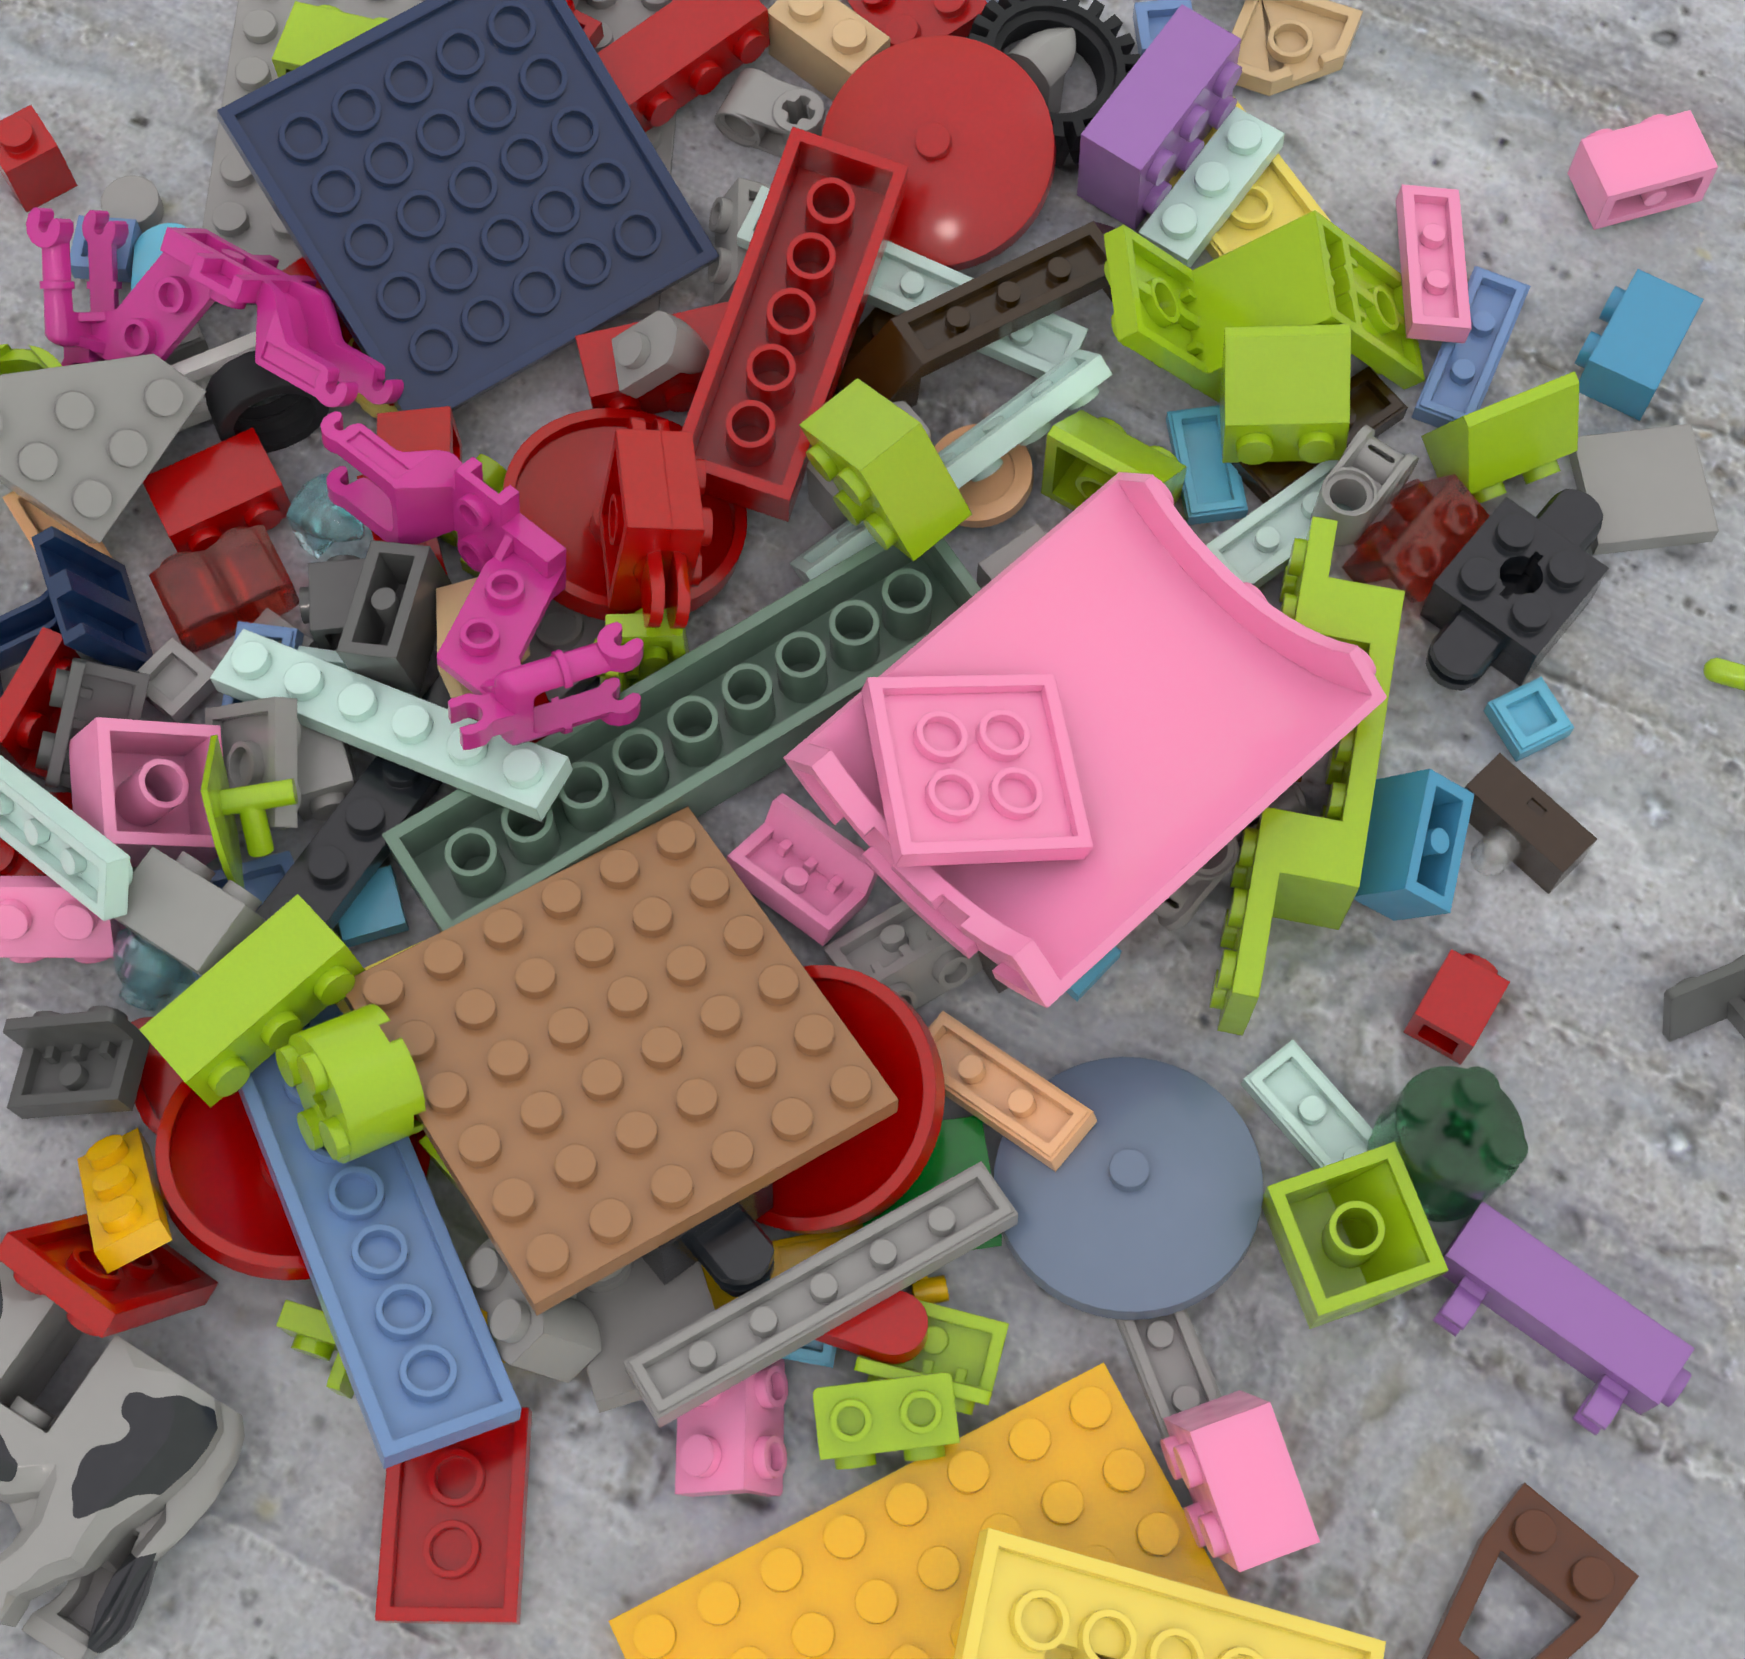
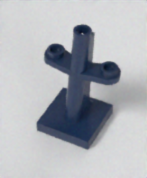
(84, 602)

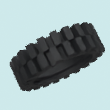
(1095, 41)

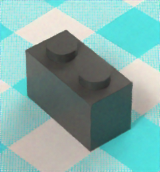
(393, 615)

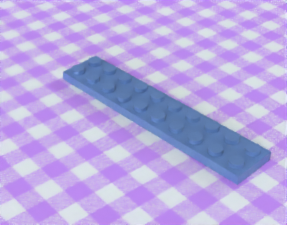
(380, 1266)

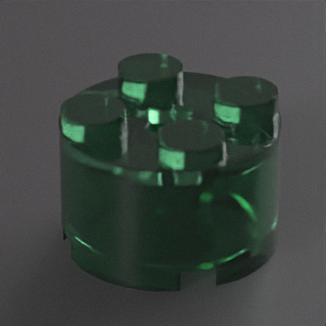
(1454, 1138)

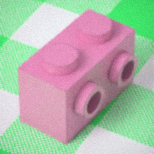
(1642, 169)

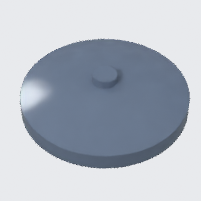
(1149, 1200)

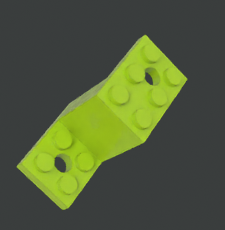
(1285, 278)

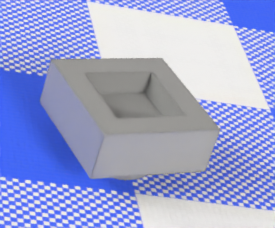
(177, 681)

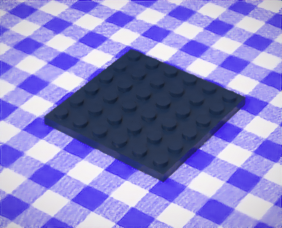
(468, 191)

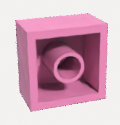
(144, 785)
(1238, 1480)

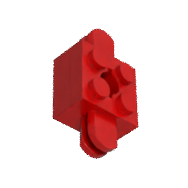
(654, 522)

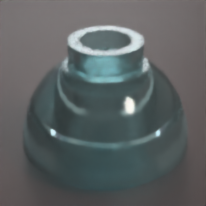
(147, 972)

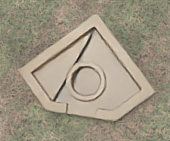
(1292, 42)

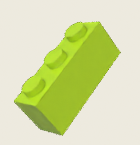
(253, 1001)

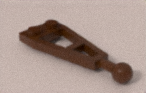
(1554, 1559)

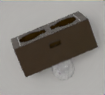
(1523, 827)

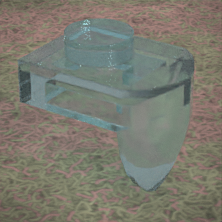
(319, 521)

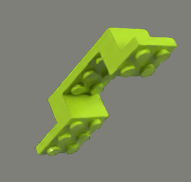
(1300, 862)

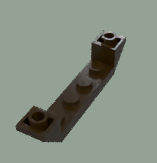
(980, 313)

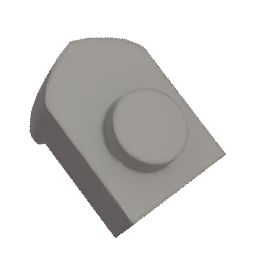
(1046, 60)
(656, 352)

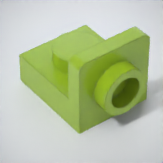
(314, 1339)

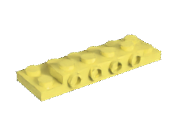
(1067, 1605)

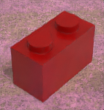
(217, 491)

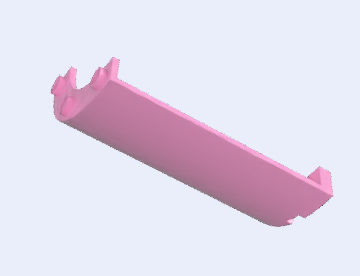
(1179, 714)

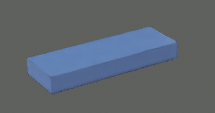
(1466, 369)

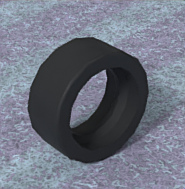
(278, 423)

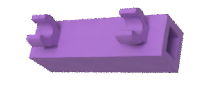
(1566, 1313)

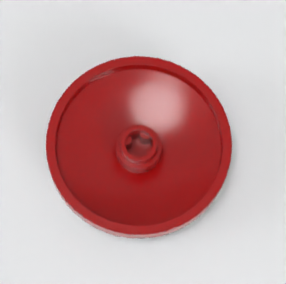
(971, 139)
(561, 491)
(885, 1160)
(223, 1190)

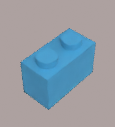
(1637, 344)
(1414, 845)

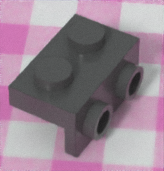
(84, 694)
(76, 1063)

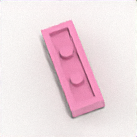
(1433, 264)

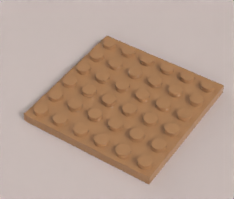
(620, 1056)

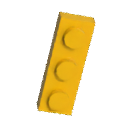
(123, 1199)

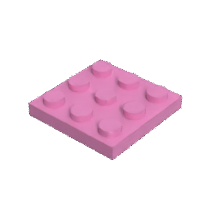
(975, 769)

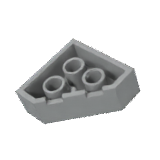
(89, 435)

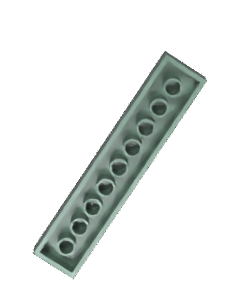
(701, 731)

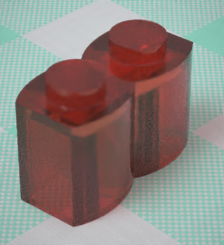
(223, 585)

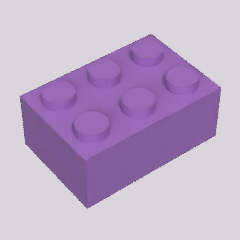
(1159, 117)

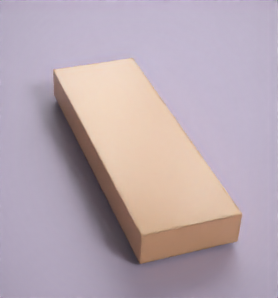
(1009, 1094)

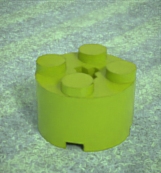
(352, 1084)

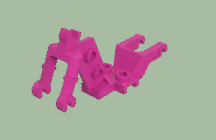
(295, 320)
(518, 578)

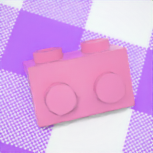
(804, 870)
(48, 922)
(735, 1439)

